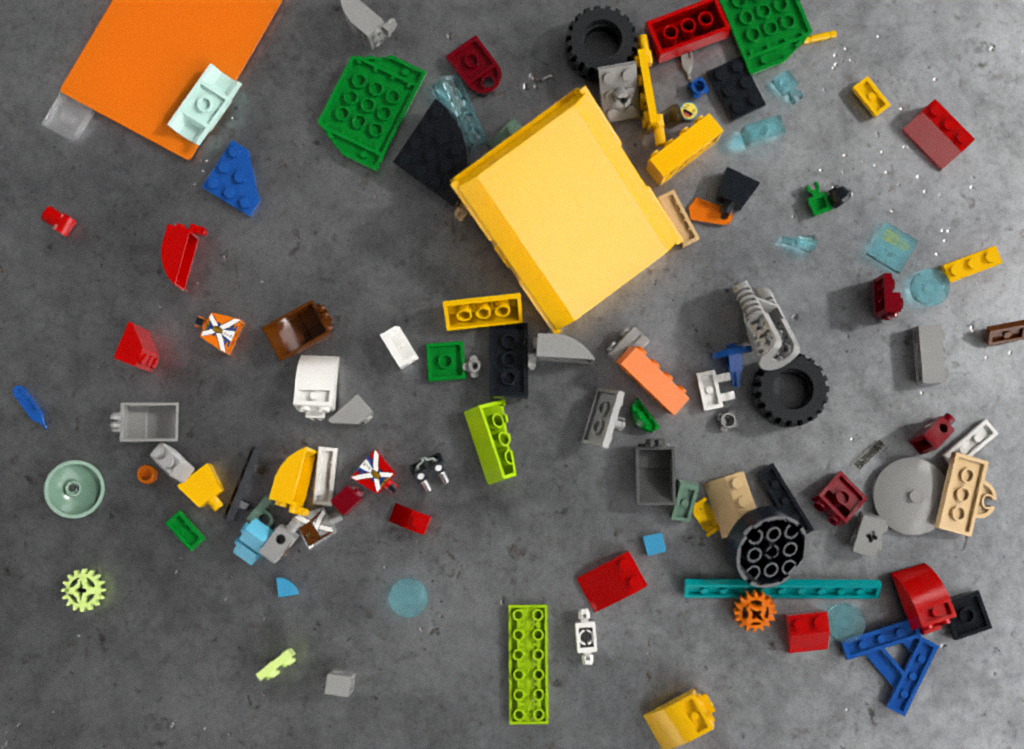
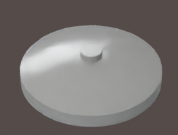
(908, 495)

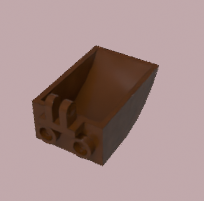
(299, 330)

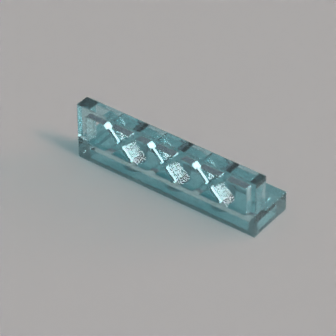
(449, 96)

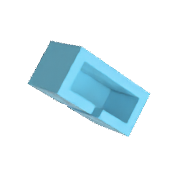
(251, 540)

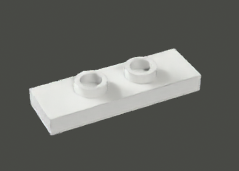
(325, 476)

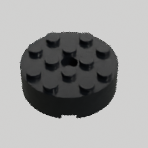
(766, 546)

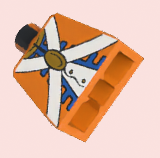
(220, 330)

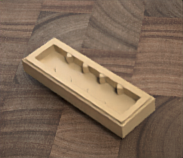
(679, 217)

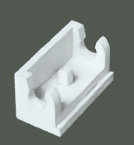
(399, 346)

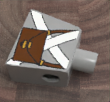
(318, 526)
(281, 540)

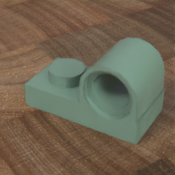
(685, 500)
(263, 508)

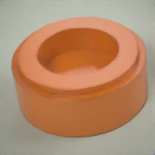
(147, 474)

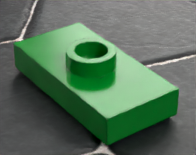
(185, 530)

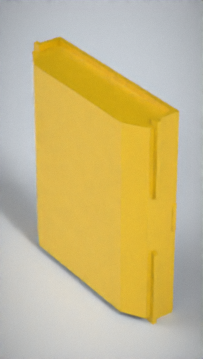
(566, 209)

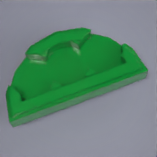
(642, 416)

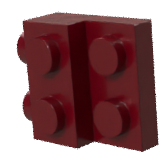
(886, 302)
(839, 499)

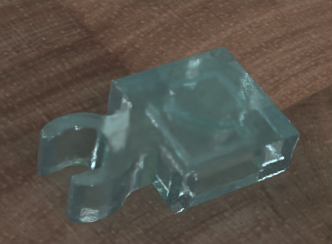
(787, 84)

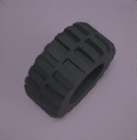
(599, 20)
(791, 417)

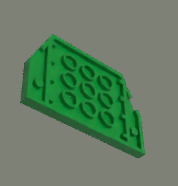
(766, 30)
(370, 107)

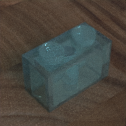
(763, 131)

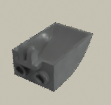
(654, 473)

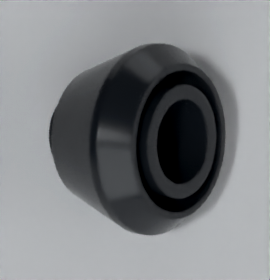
(839, 195)

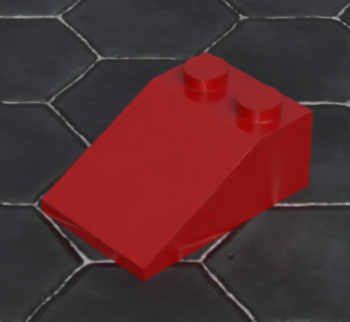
(612, 581)

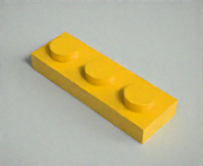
(972, 264)

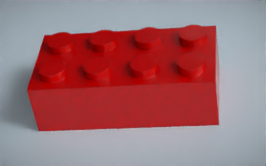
(687, 30)

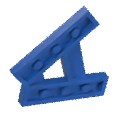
(905, 681)

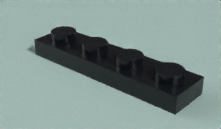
(782, 495)

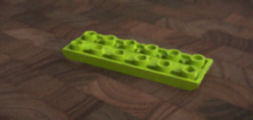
(528, 664)

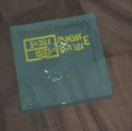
(892, 247)

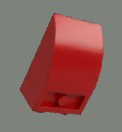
(179, 250)
(923, 598)

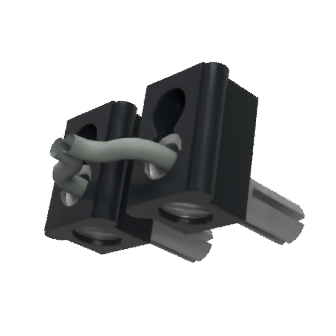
(435, 463)

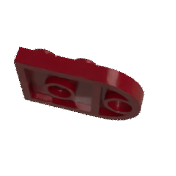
(475, 65)

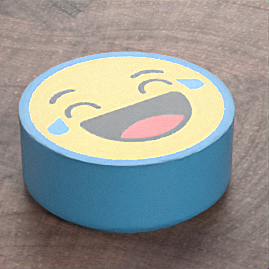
(689, 111)

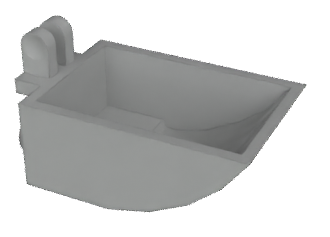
(366, 23)
(558, 349)
(146, 422)

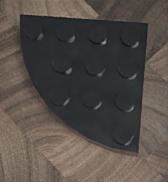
(436, 151)

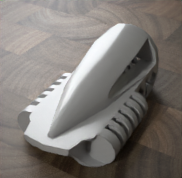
(765, 326)

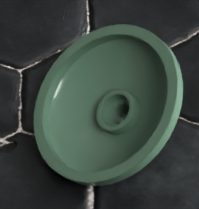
(87, 493)

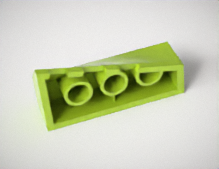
(491, 440)

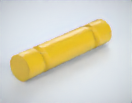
(819, 37)

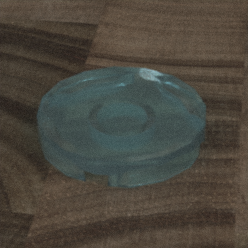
(930, 287)
(408, 597)
(846, 622)

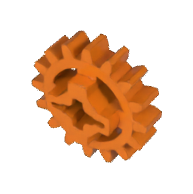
(756, 602)

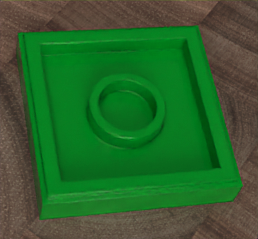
(445, 361)

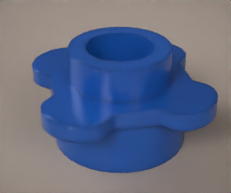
(699, 82)

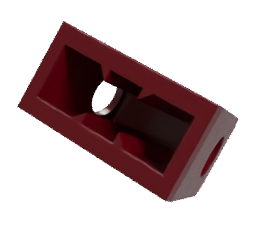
(933, 434)

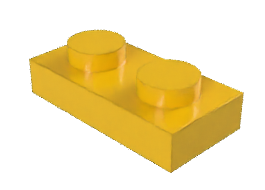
(871, 97)

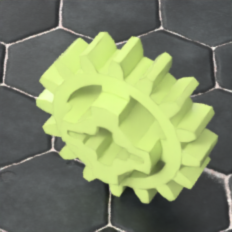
(83, 597)

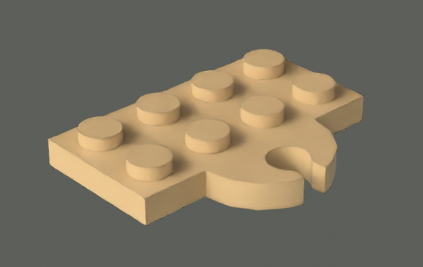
(964, 495)

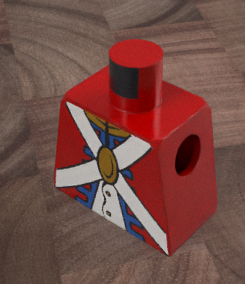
(376, 474)

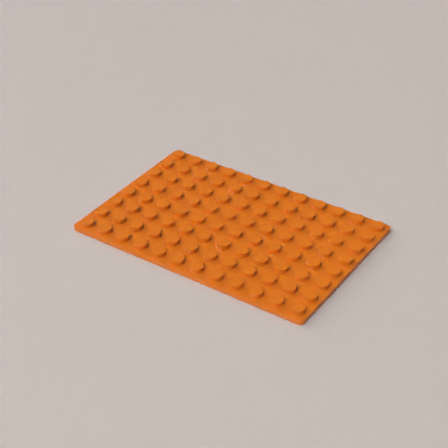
(155, 52)

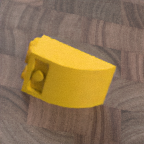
(293, 481)
(681, 719)

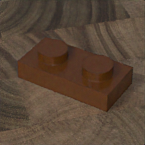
(1005, 333)

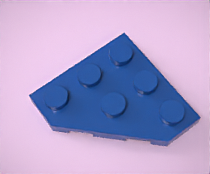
(234, 180)

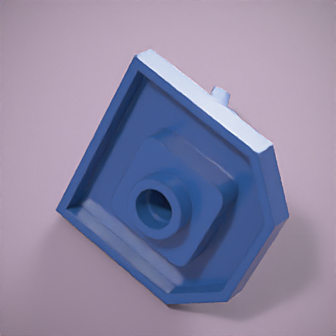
(734, 361)

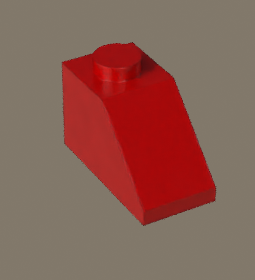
(410, 519)

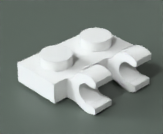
(710, 390)

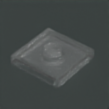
(68, 117)

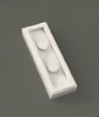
(972, 441)

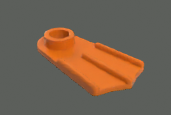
(707, 212)

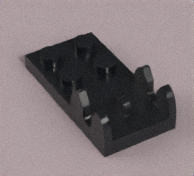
(508, 361)

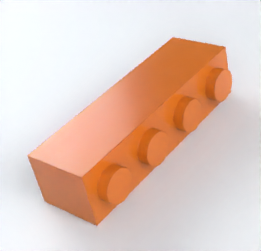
(652, 379)

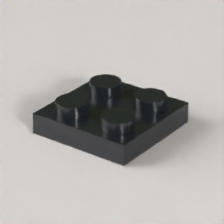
(970, 616)

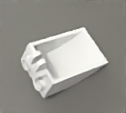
(316, 385)

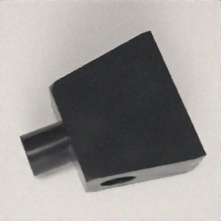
(734, 191)

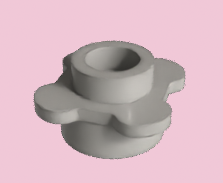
(473, 371)
(732, 420)

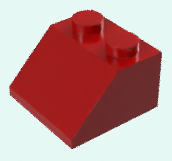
(807, 631)

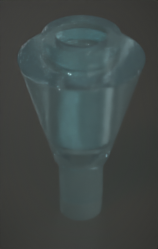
(805, 243)

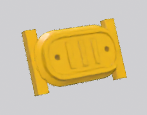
(705, 517)

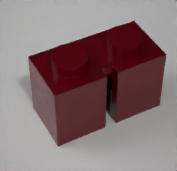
(348, 499)

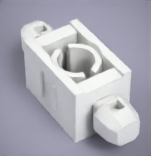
(587, 657)

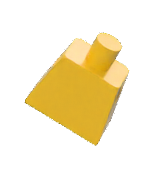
(204, 487)

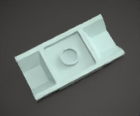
(204, 105)

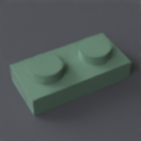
(504, 133)

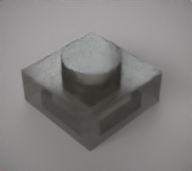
(672, 116)

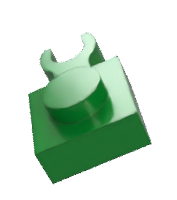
(817, 202)

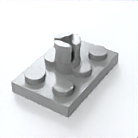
(619, 91)
(604, 418)

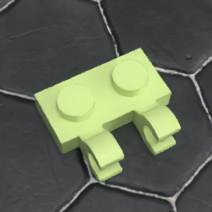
(270, 670)

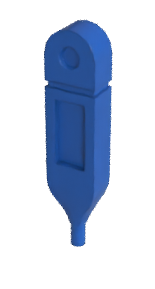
(29, 405)

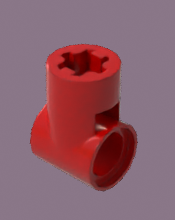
(60, 221)

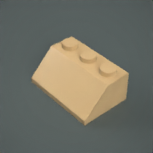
(729, 500)

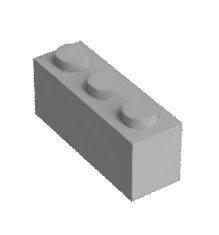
(929, 354)

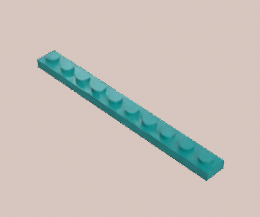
(789, 589)

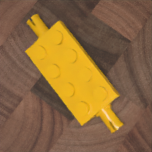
(651, 120)

